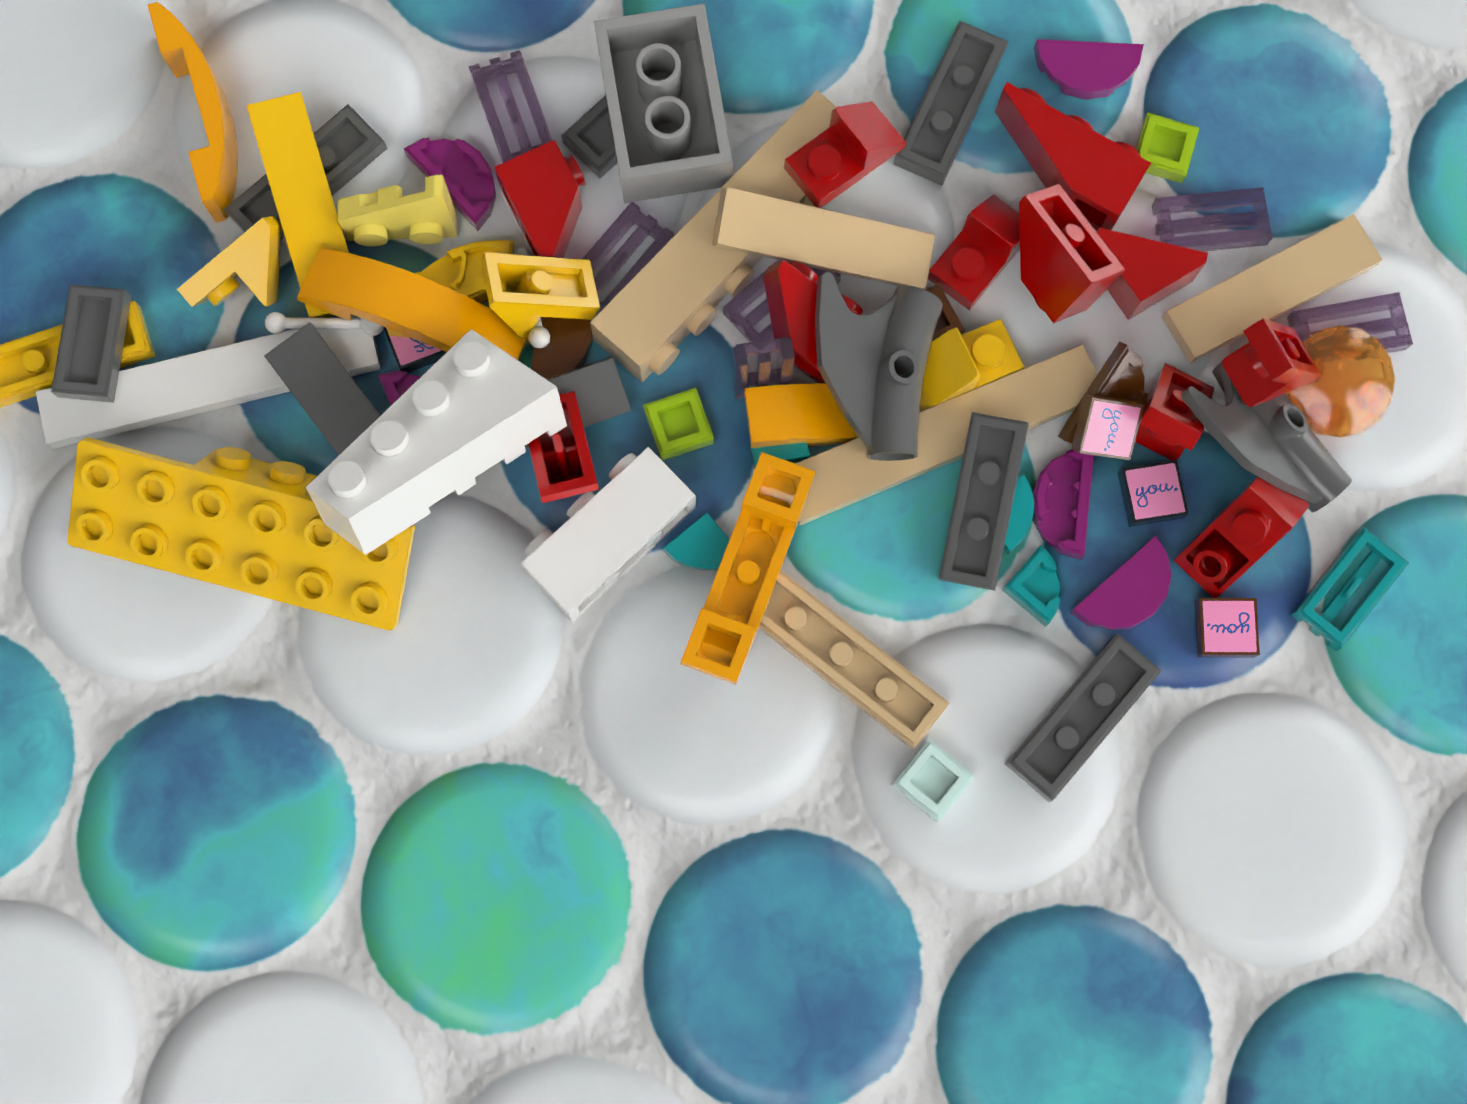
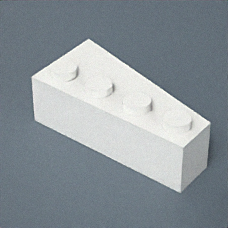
(434, 442)

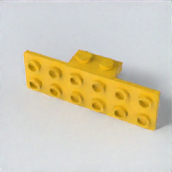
(232, 527)

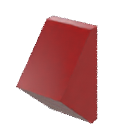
(1151, 270)
(564, 459)

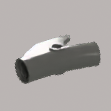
(877, 364)
(1271, 442)

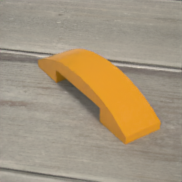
(217, 164)
(401, 302)
(748, 569)

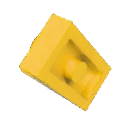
(251, 257)
(537, 286)
(967, 362)

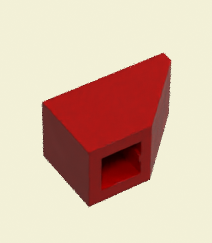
(792, 306)
(1240, 535)

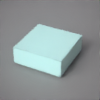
(933, 780)

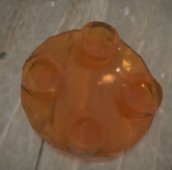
(1353, 384)

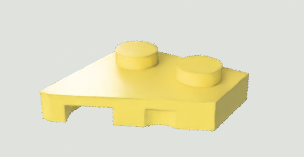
(388, 216)

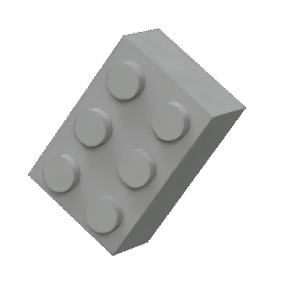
(664, 103)

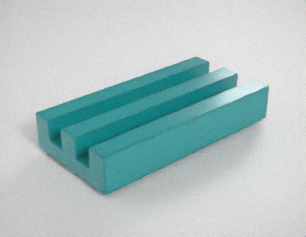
(1320, 623)

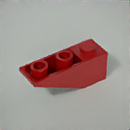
(1068, 152)

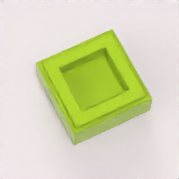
(1167, 146)
(678, 424)

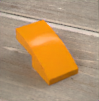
(795, 416)

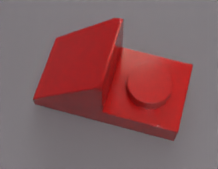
(844, 153)
(978, 252)
(1269, 363)
(1166, 420)

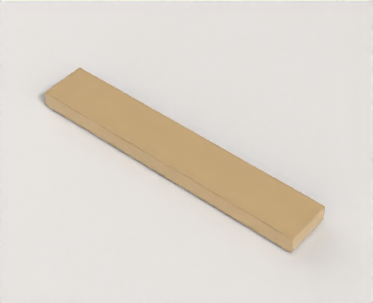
(1029, 395)

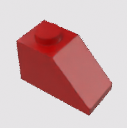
(543, 197)
(1062, 255)

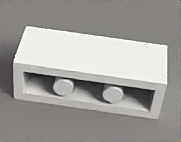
(608, 532)

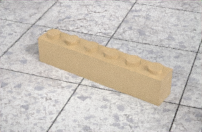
(691, 276)

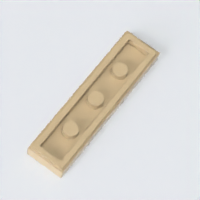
(822, 239)
(1271, 288)
(850, 662)

